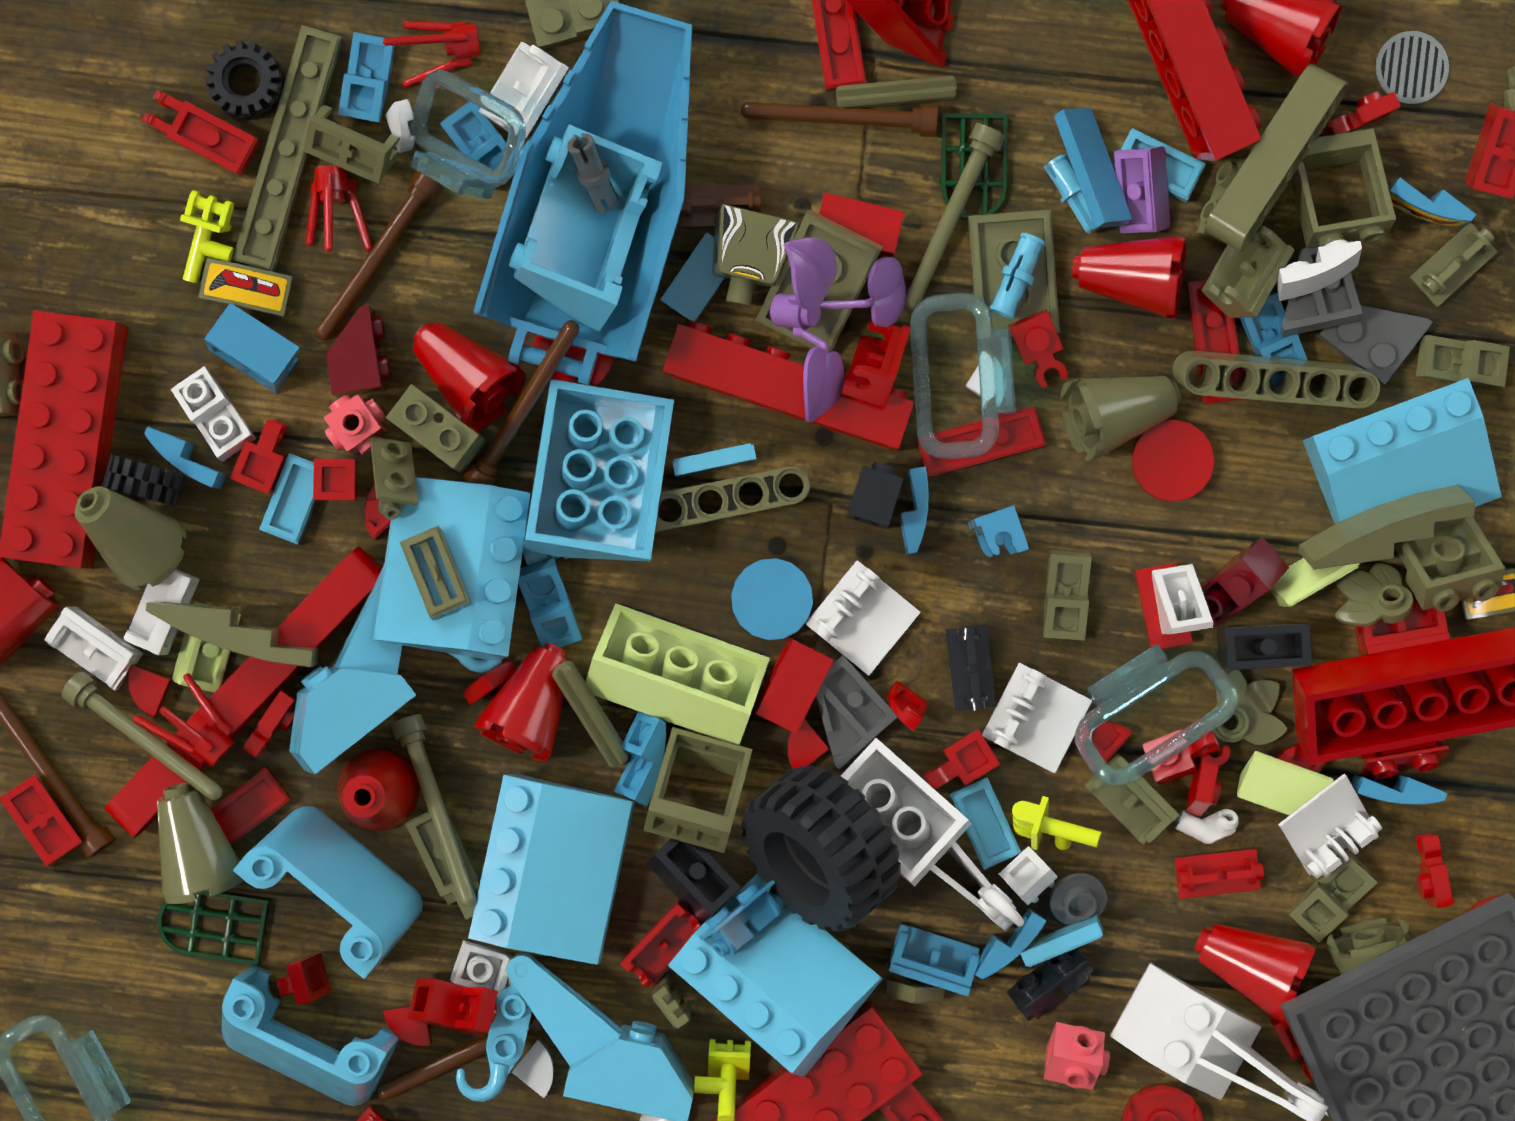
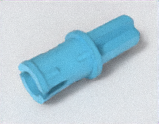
(1064, 178)

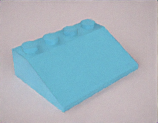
(1406, 451)
(598, 473)
(486, 541)
(551, 869)
(783, 987)

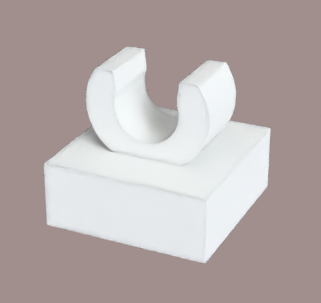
(1028, 875)

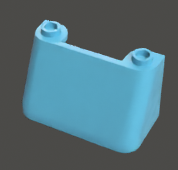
(572, 249)
(344, 877)
(252, 1031)

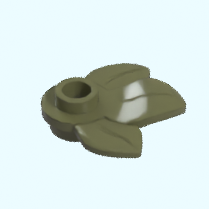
(1374, 596)
(1253, 712)

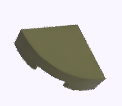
(914, 992)

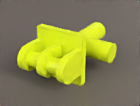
(205, 224)
(1033, 820)
(725, 1065)

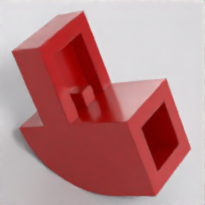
(453, 1006)

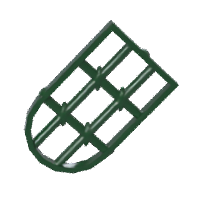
(962, 149)
(225, 939)

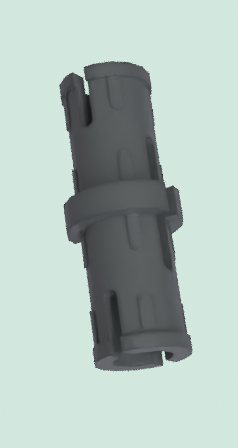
(593, 172)

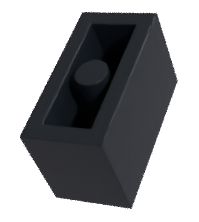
(875, 495)
(1264, 646)
(693, 877)

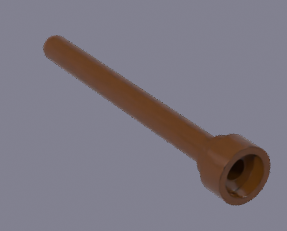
(920, 119)
(421, 191)
(486, 467)
(93, 835)
(441, 1065)

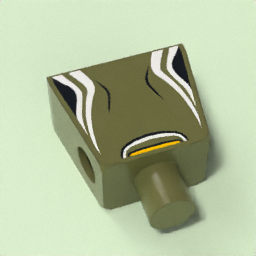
(749, 250)

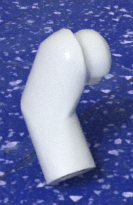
(1210, 828)

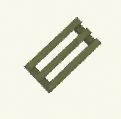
(449, 605)
(670, 1002)

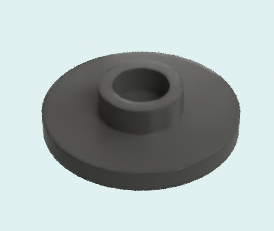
(1077, 898)

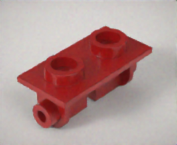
(1389, 762)
(1218, 873)

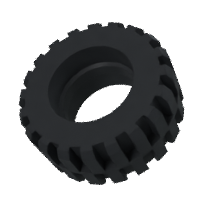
(821, 848)

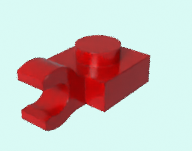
(260, 463)
(966, 758)
(1182, 762)
(1204, 787)

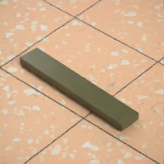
(284, 153)

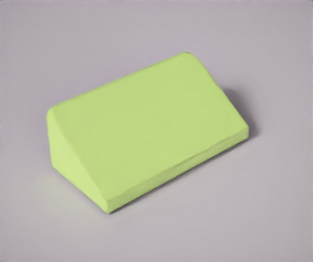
(1303, 581)
(202, 661)
(1279, 783)

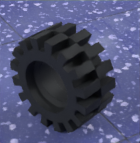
(225, 65)
(143, 480)

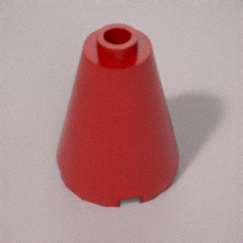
(1286, 29)
(1136, 273)
(467, 374)
(527, 706)
(391, 786)
(1256, 964)

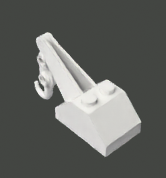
(923, 827)
(1201, 1041)

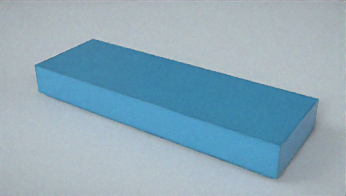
(1093, 167)

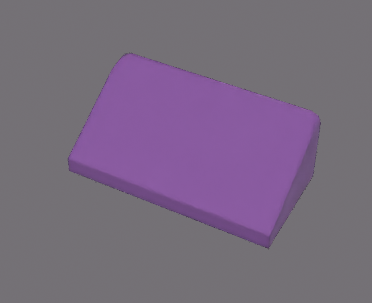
(1145, 188)

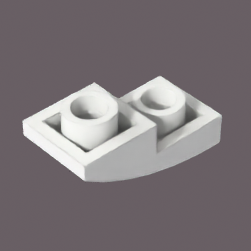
(1331, 264)
(213, 413)
(481, 967)

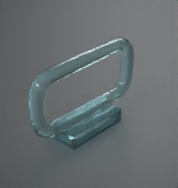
(450, 165)
(995, 375)
(1136, 681)
(82, 1058)

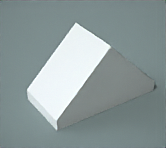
(1180, 600)

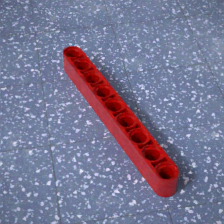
(254, 682)

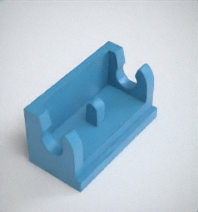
(252, 348)
(999, 529)
(933, 959)

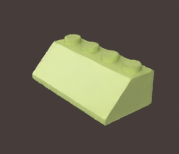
(676, 674)

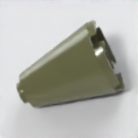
(1115, 410)
(131, 537)
(192, 847)
(1366, 941)

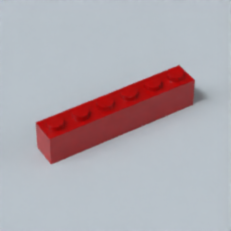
(777, 384)

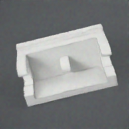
(527, 84)
(151, 632)
(93, 646)

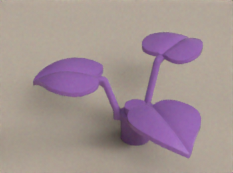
(812, 272)

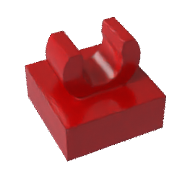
(335, 479)
(305, 979)

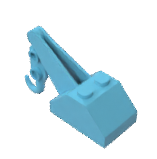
(355, 694)
(608, 1063)

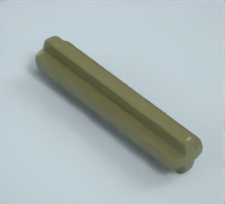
(896, 92)
(590, 713)

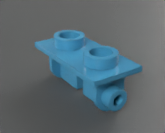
(728, 926)

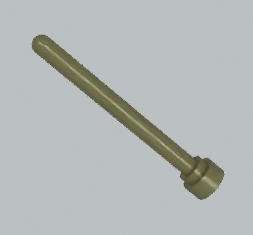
(984, 144)
(83, 693)
(410, 734)

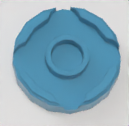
(772, 599)

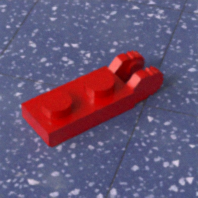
(205, 134)

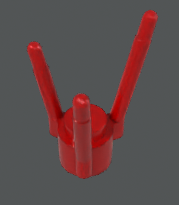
(459, 38)
(330, 188)
(206, 744)

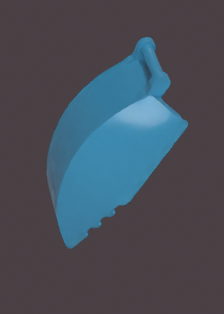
(636, 94)

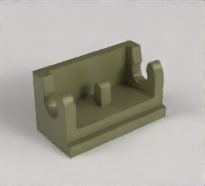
(349, 148)
(1246, 278)
(1133, 804)

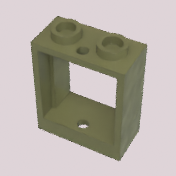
(1340, 150)
(437, 429)
(687, 822)

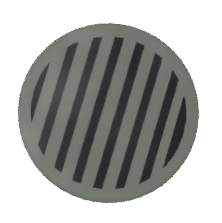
(1412, 67)

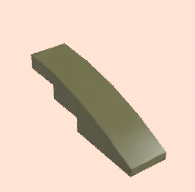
(1373, 532)
(220, 628)

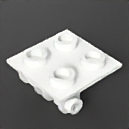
(862, 617)
(1036, 717)
(1328, 826)

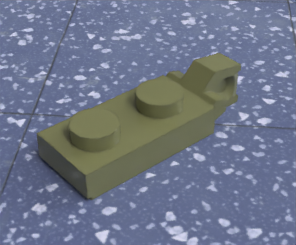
(430, 850)

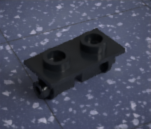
(970, 668)
(1034, 991)

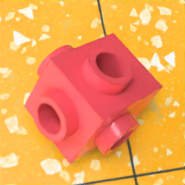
(370, 423)
(1076, 1056)

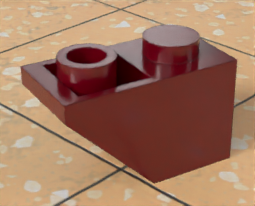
(356, 356)
(1242, 580)

